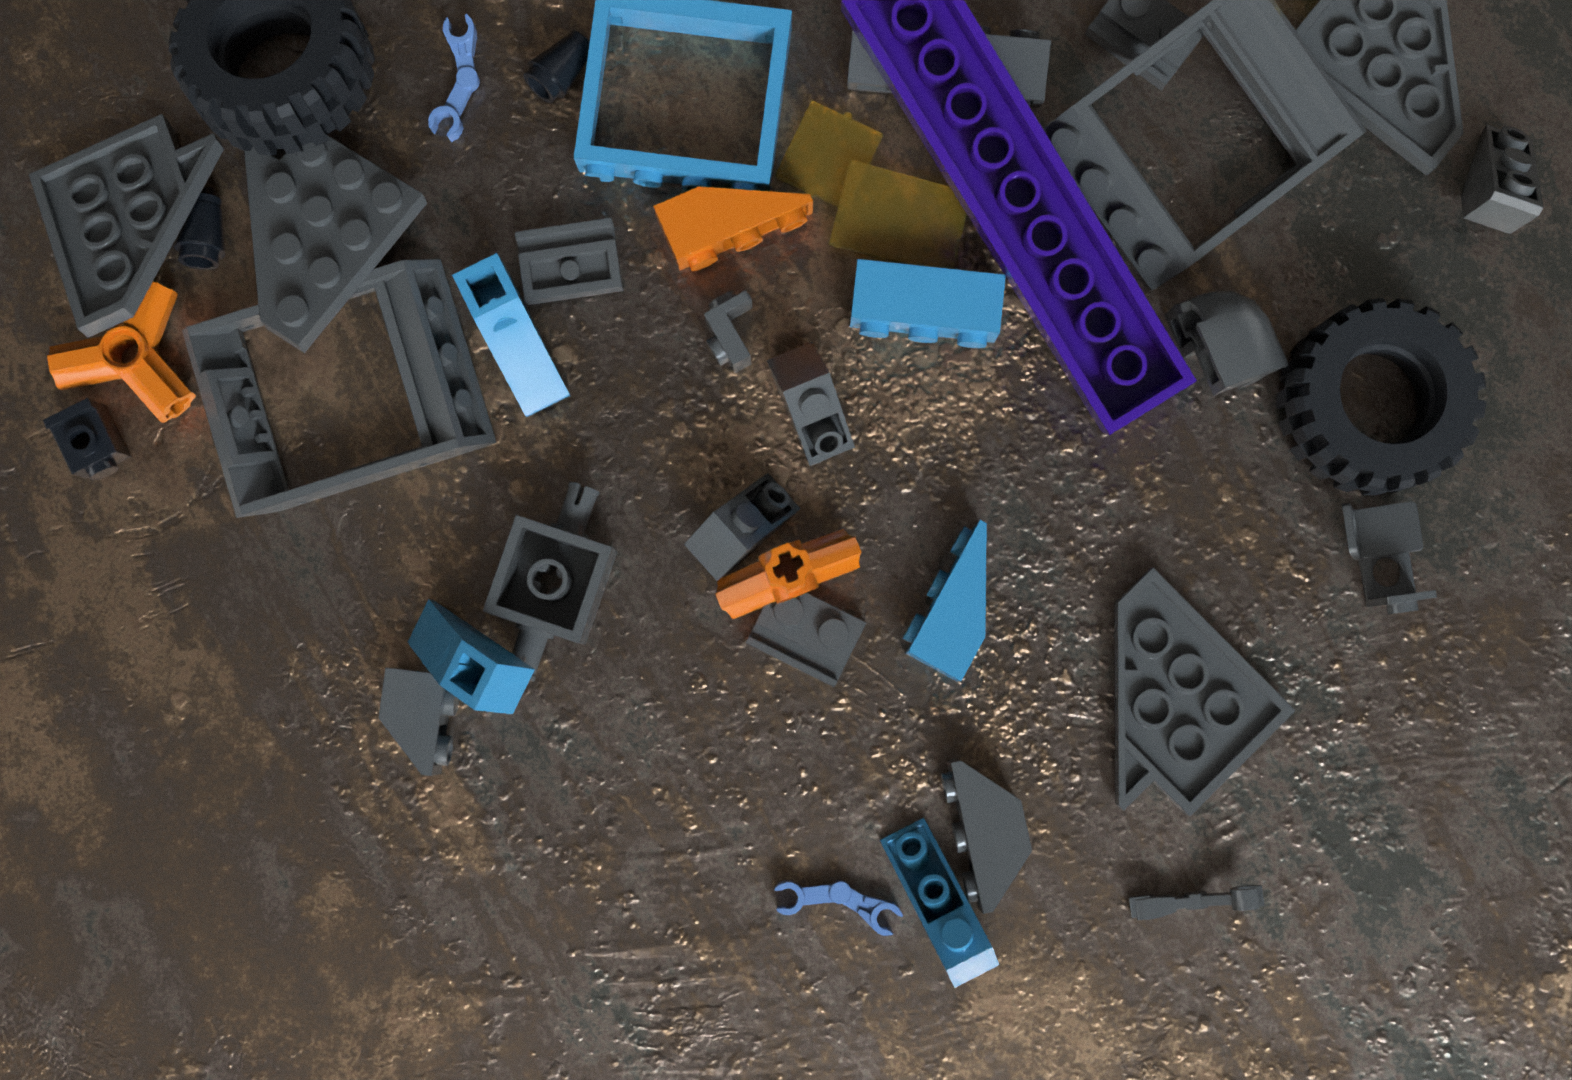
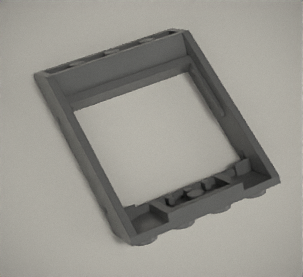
(1278, 79)
(431, 363)

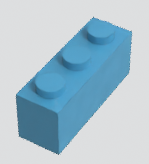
(927, 303)

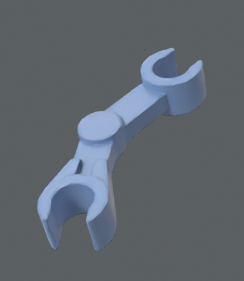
(466, 79)
(839, 893)

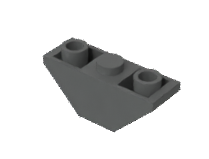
(1502, 181)
(988, 830)

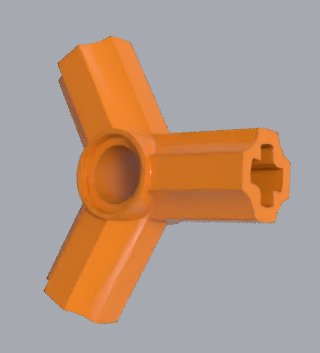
(148, 374)
(788, 572)

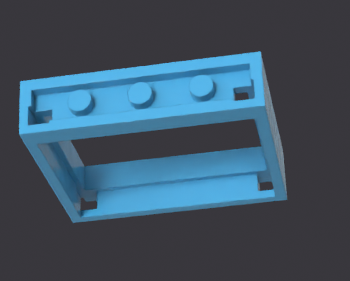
(694, 18)

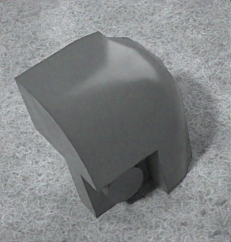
(1228, 337)

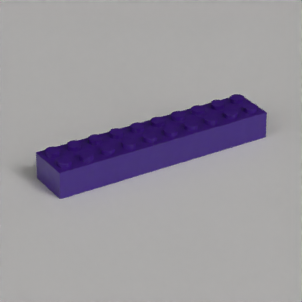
(1023, 204)

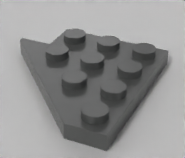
(1392, 71)
(118, 214)
(319, 232)
(1182, 699)

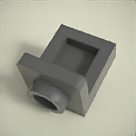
(726, 342)

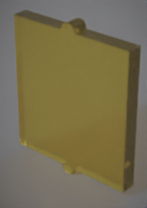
(822, 152)

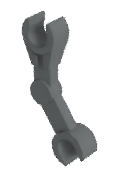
(1156, 906)

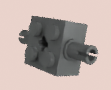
(538, 550)

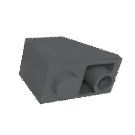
(811, 403)
(741, 526)
(418, 717)

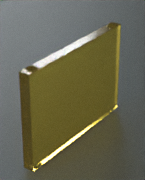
(898, 217)

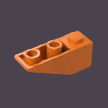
(718, 219)

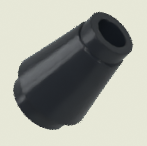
(557, 67)
(202, 235)

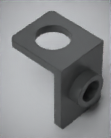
(1382, 530)
(1398, 597)

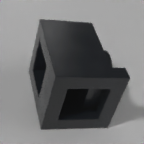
(105, 444)

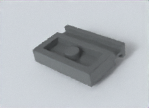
(1133, 26)
(569, 261)
(807, 636)

